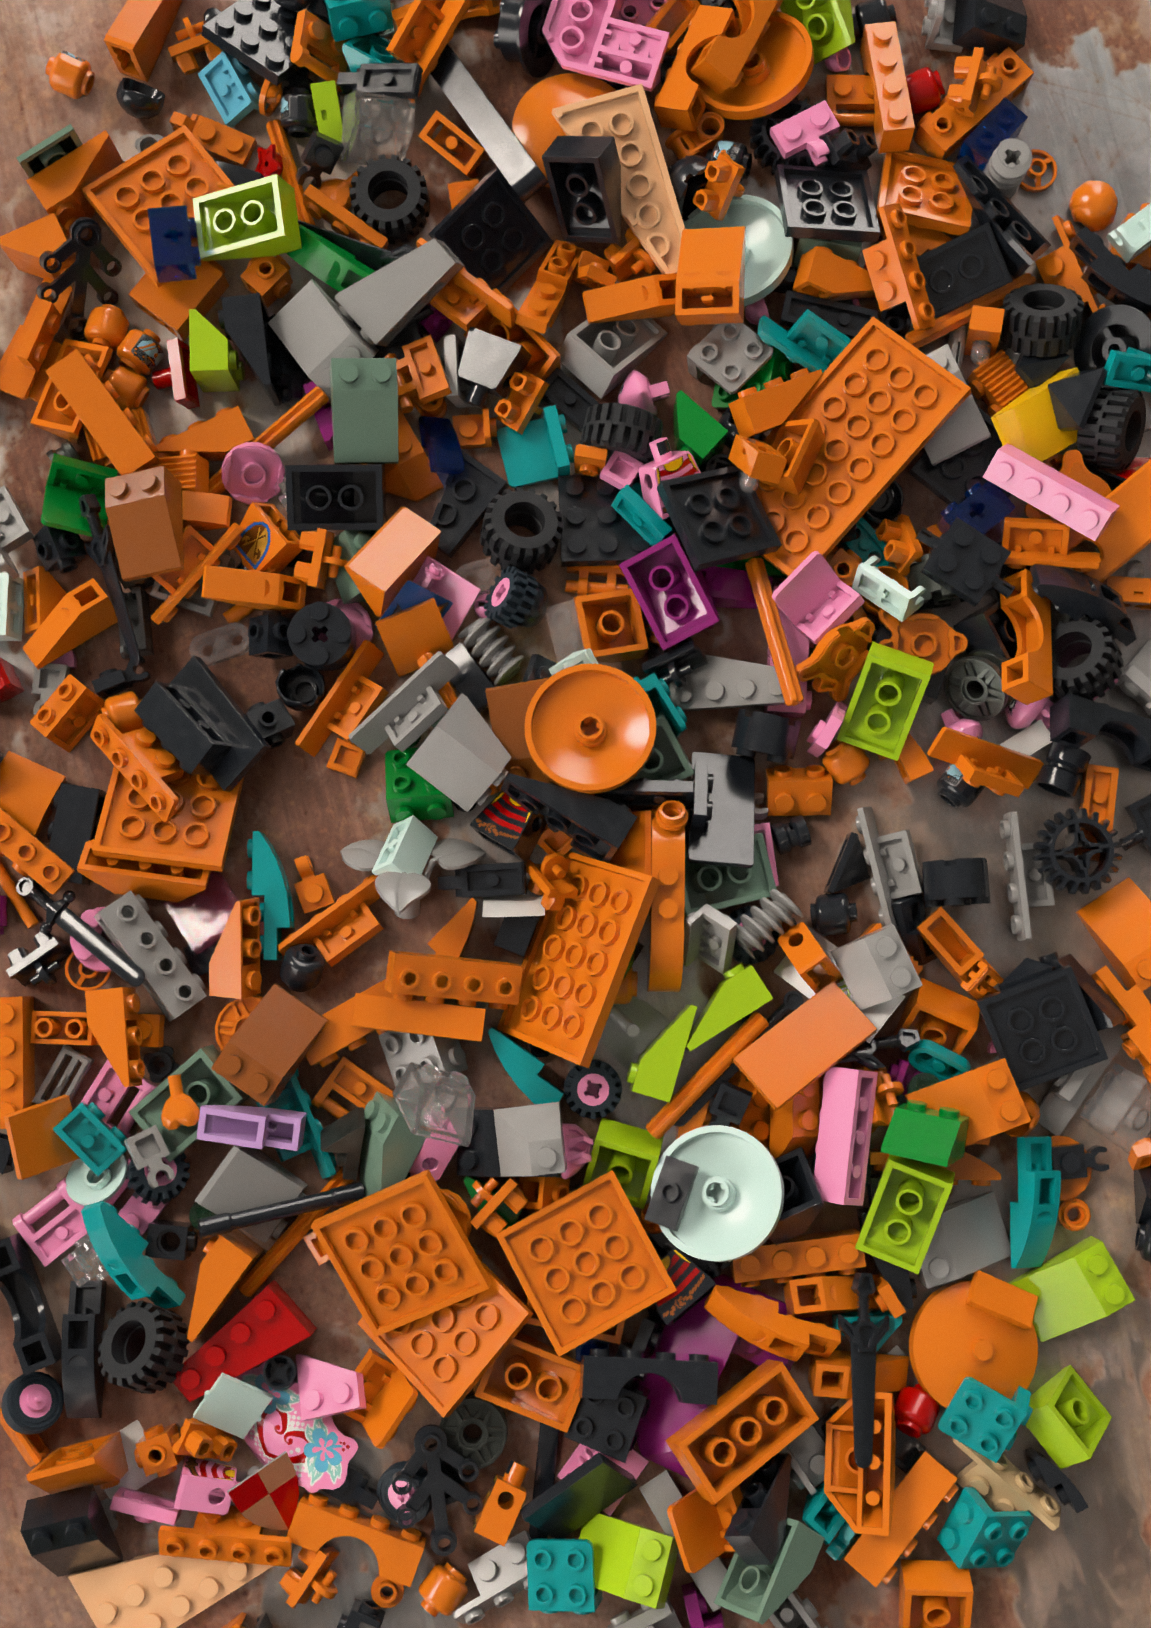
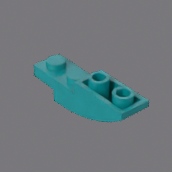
(271, 882)
(1036, 1211)
(121, 1254)

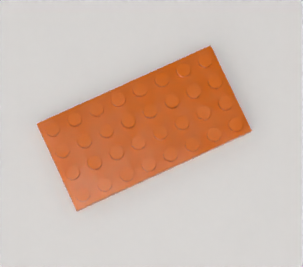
(876, 415)

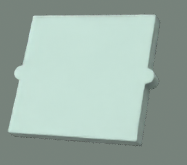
(232, 1405)

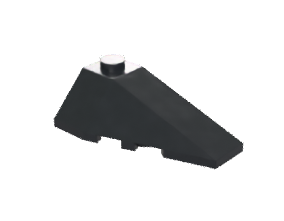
(1016, 236)
(590, 820)

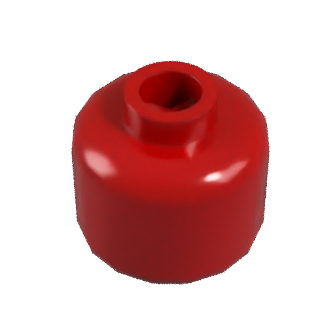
(924, 89)
(915, 1411)

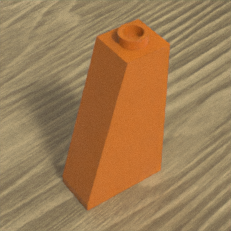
(140, 34)

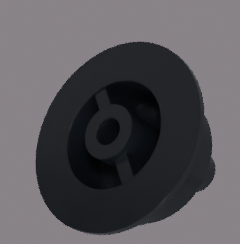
(521, 35)
(1111, 329)

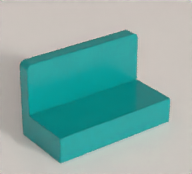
(641, 516)

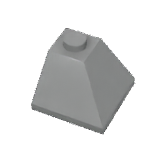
(530, 1140)

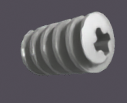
(1009, 165)
(491, 650)
(765, 921)

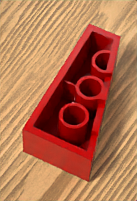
(252, 1336)

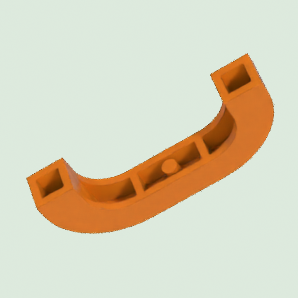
(667, 909)

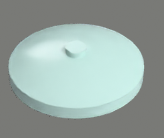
(766, 247)
(733, 1196)

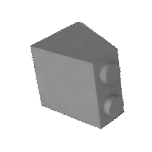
(462, 756)
(248, 1181)

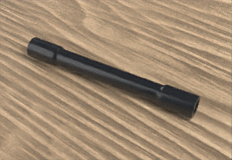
(228, 1222)

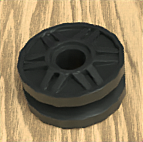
(963, 685)
(489, 1418)

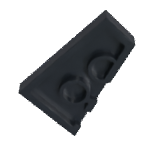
(465, 503)

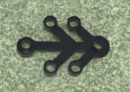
(79, 273)
(435, 1484)

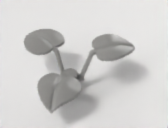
(405, 890)

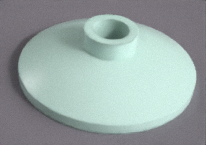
(88, 1188)

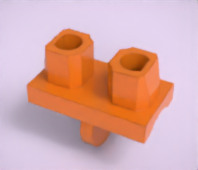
(184, 52)
(977, 81)
(722, 185)
(629, 259)
(522, 401)
(901, 543)
(322, 560)
(551, 881)
(885, 1098)
(508, 1193)
(204, 1441)
(301, 1586)

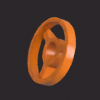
(271, 96)
(1037, 176)
(83, 977)

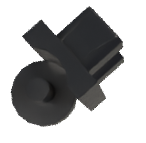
(849, 150)
(676, 663)
(40, 963)

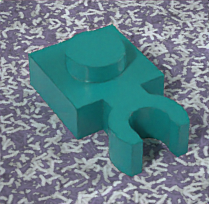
(842, 1543)

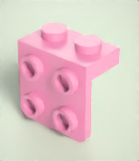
(816, 598)

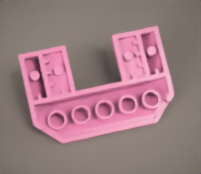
(596, 43)

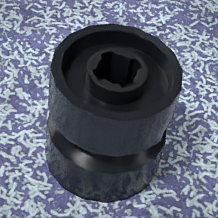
(1061, 773)

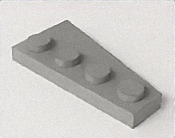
(728, 684)

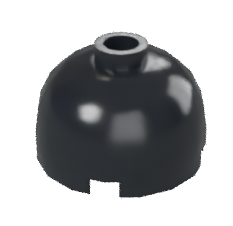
(686, 178)

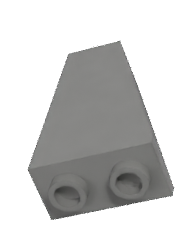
(398, 291)

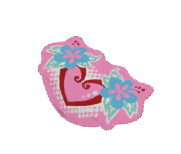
(314, 1446)

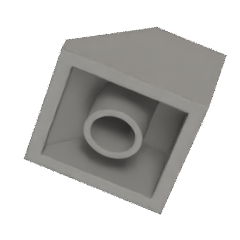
(876, 967)

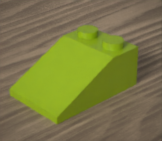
(826, 22)
(248, 220)
(885, 701)
(731, 1001)
(661, 1060)
(905, 1212)
(1075, 1288)
(631, 1559)

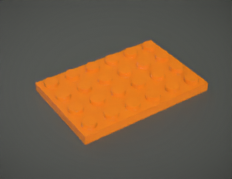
(580, 960)

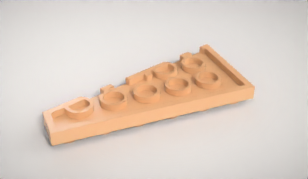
(646, 187)
(159, 1588)

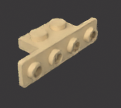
(1007, 1487)

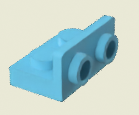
(230, 88)

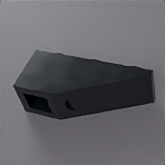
(762, 1515)

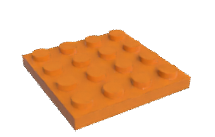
(157, 177)
(192, 838)
(401, 1253)
(585, 1263)
(455, 1345)

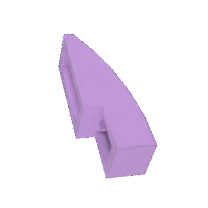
(252, 1126)

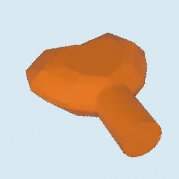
(338, 190)
(179, 1107)

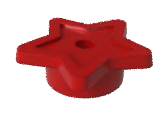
(269, 161)

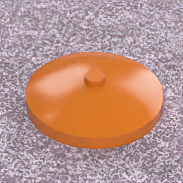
(771, 77)
(533, 116)
(590, 728)
(961, 1341)

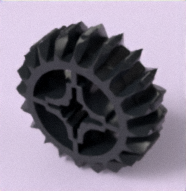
(765, 149)
(1078, 863)

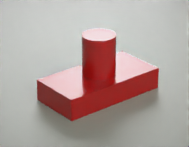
(178, 375)

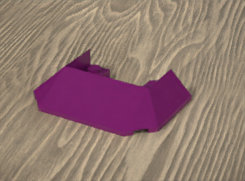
(693, 1334)

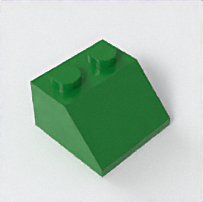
(696, 431)
(926, 1134)

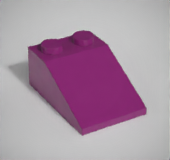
(670, 591)

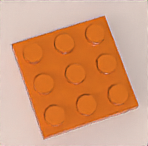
(926, 191)

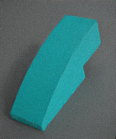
(524, 1069)

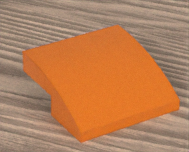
(413, 634)
(28, 791)

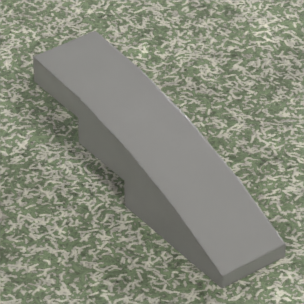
(660, 1494)

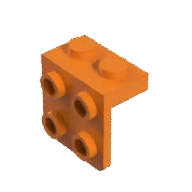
(387, 1398)
(701, 1527)

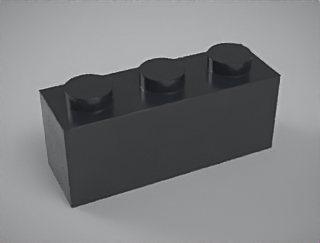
(182, 729)
(74, 824)

